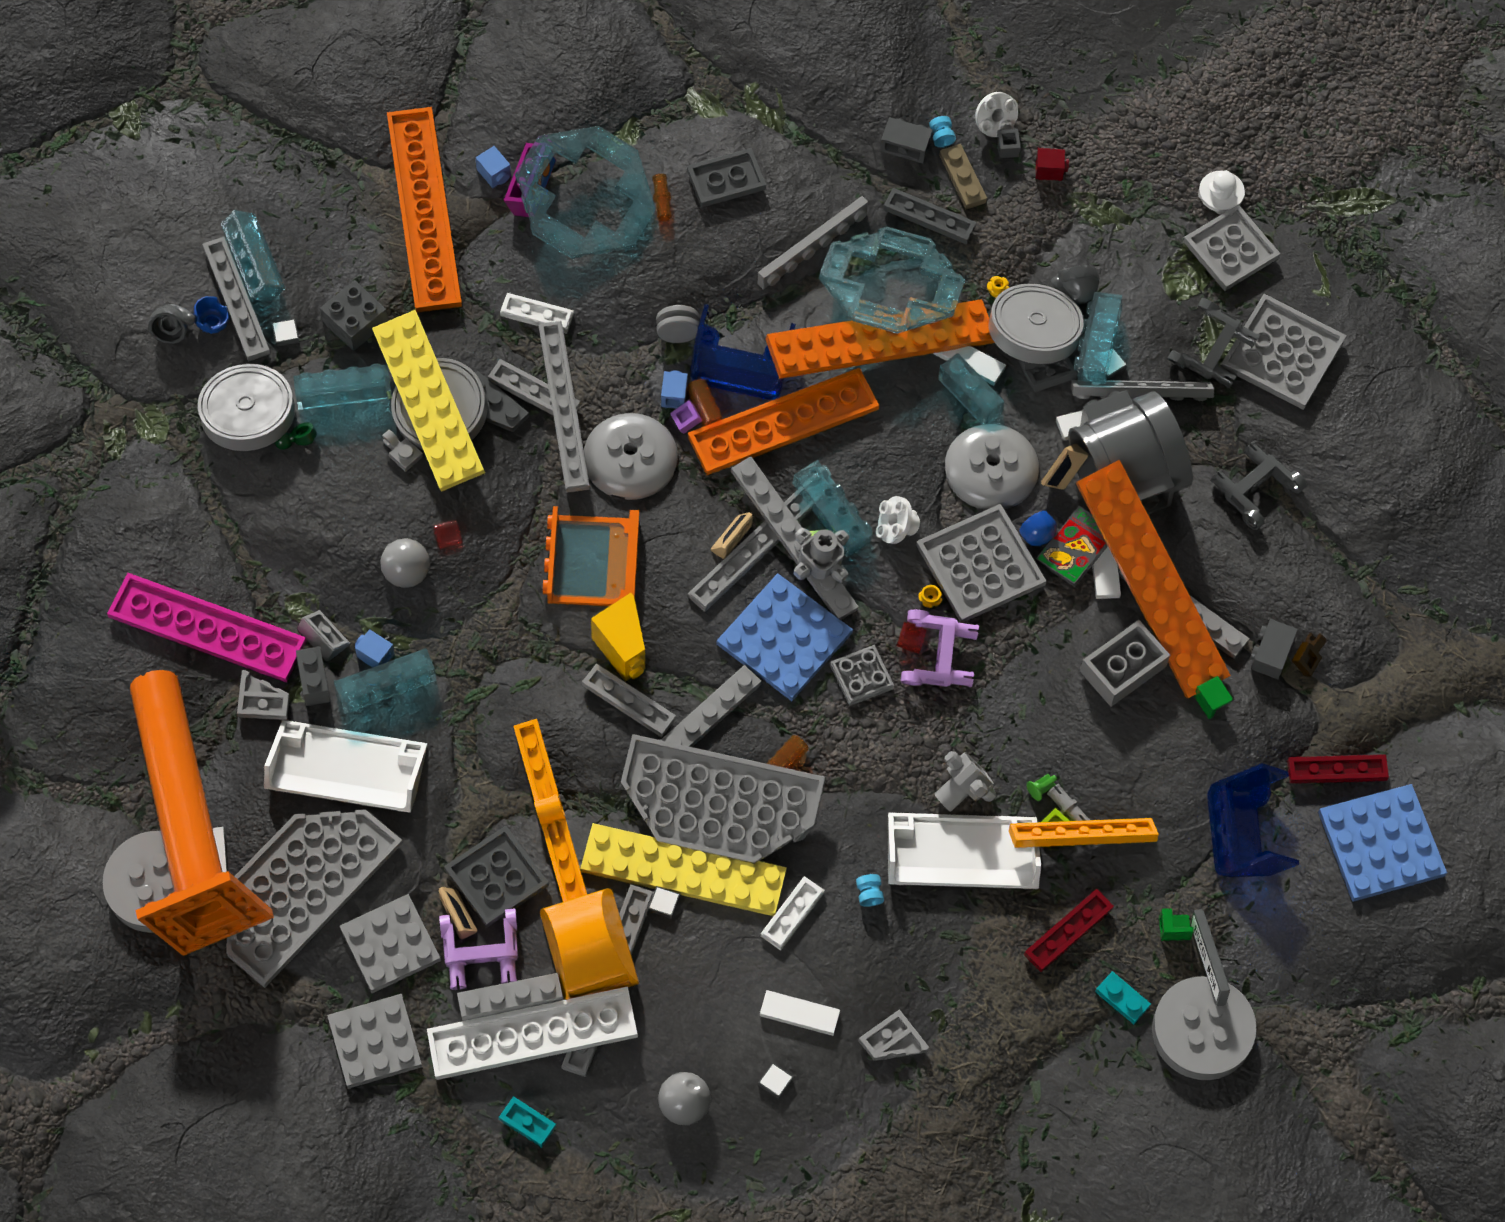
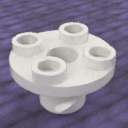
(996, 113)
(1221, 191)
(896, 520)

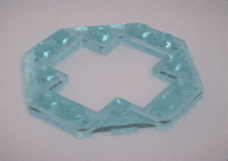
(538, 199)
(917, 311)

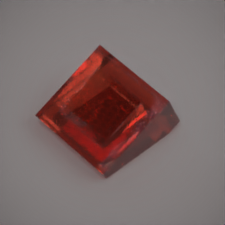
(447, 533)

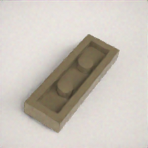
(963, 176)

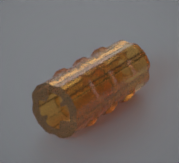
(704, 401)
(789, 753)

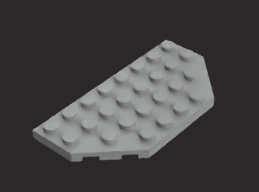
(719, 799)
(306, 880)

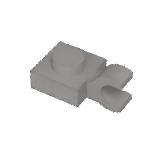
(403, 452)

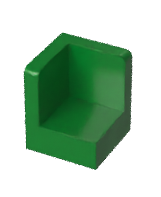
(1212, 696)
(1174, 926)

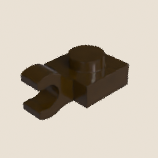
(1308, 654)

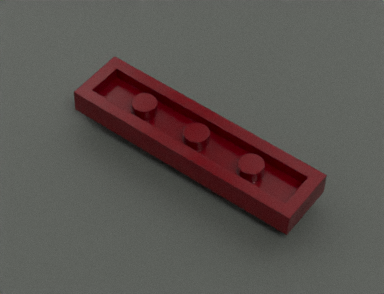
(1337, 769)
(1068, 930)

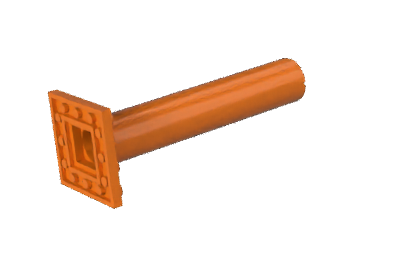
(205, 900)

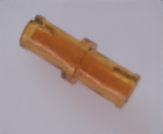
(662, 197)

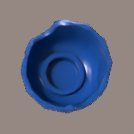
(210, 315)
(1038, 529)

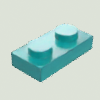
(1123, 997)
(527, 1121)

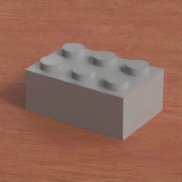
(1124, 663)

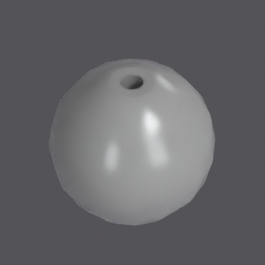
(405, 563)
(684, 1098)

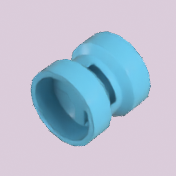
(942, 131)
(870, 890)

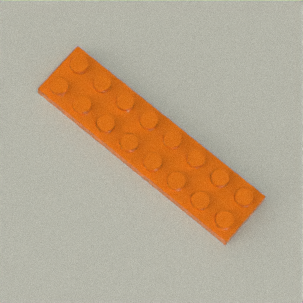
(783, 421)

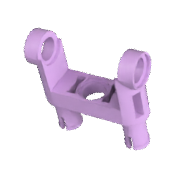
(948, 630)
(457, 958)

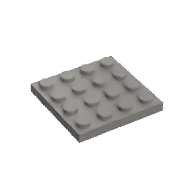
(1288, 354)
(981, 563)

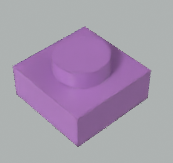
(686, 416)

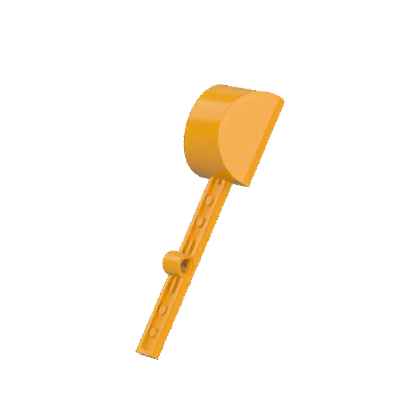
(584, 928)

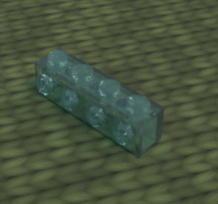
(252, 256)
(1099, 337)
(342, 386)
(831, 506)
(385, 681)

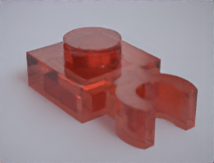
(911, 637)

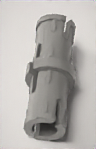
(1066, 804)

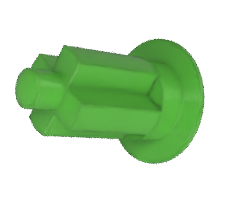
(1041, 786)

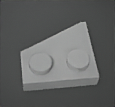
(261, 700)
(893, 1039)

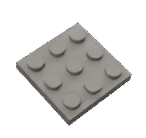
(1231, 247)
(390, 943)
(374, 1041)

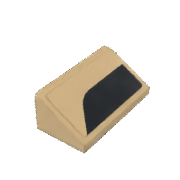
(1065, 467)
(732, 535)
(458, 912)

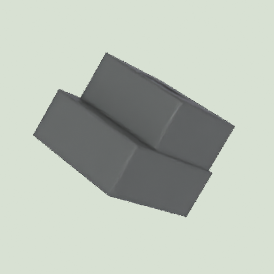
(1008, 143)

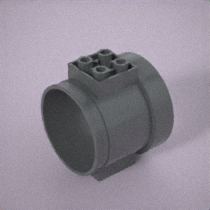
(1143, 438)

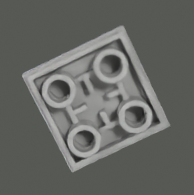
(861, 675)

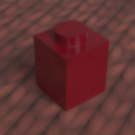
(1051, 164)

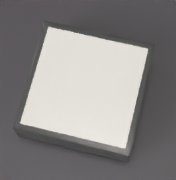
(285, 332)
(1116, 365)
(664, 902)
(775, 1080)

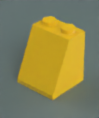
(620, 637)

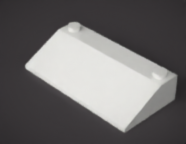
(345, 766)
(959, 851)

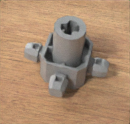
(821, 554)
(966, 780)

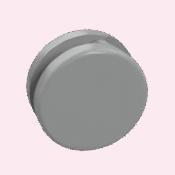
(677, 323)

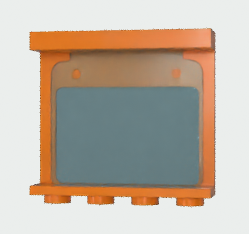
(591, 559)

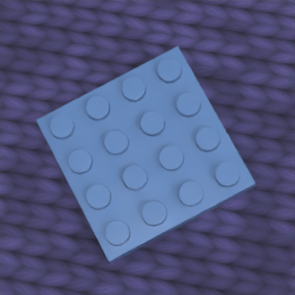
(784, 637)
(1382, 842)

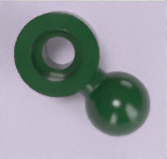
(302, 435)

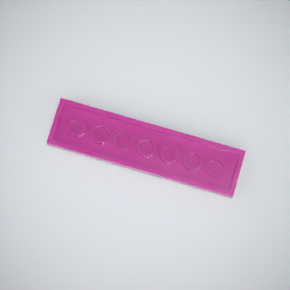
(206, 627)

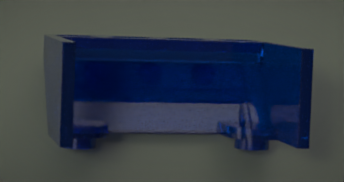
(733, 368)
(1236, 823)

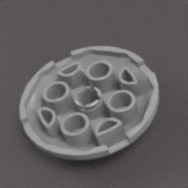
(635, 474)
(989, 485)

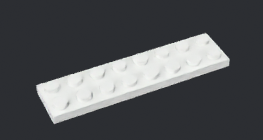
(532, 1033)

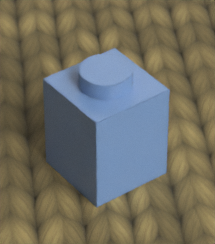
(493, 167)
(674, 389)
(373, 649)

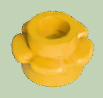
(993, 289)
(934, 592)

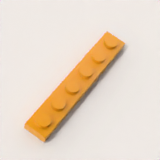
(1083, 832)

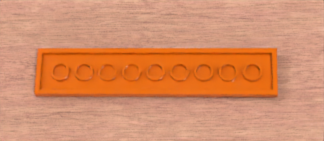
(424, 210)
(857, 344)
(1152, 577)

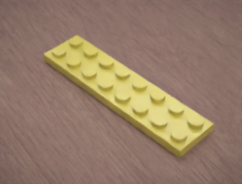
(428, 400)
(686, 871)

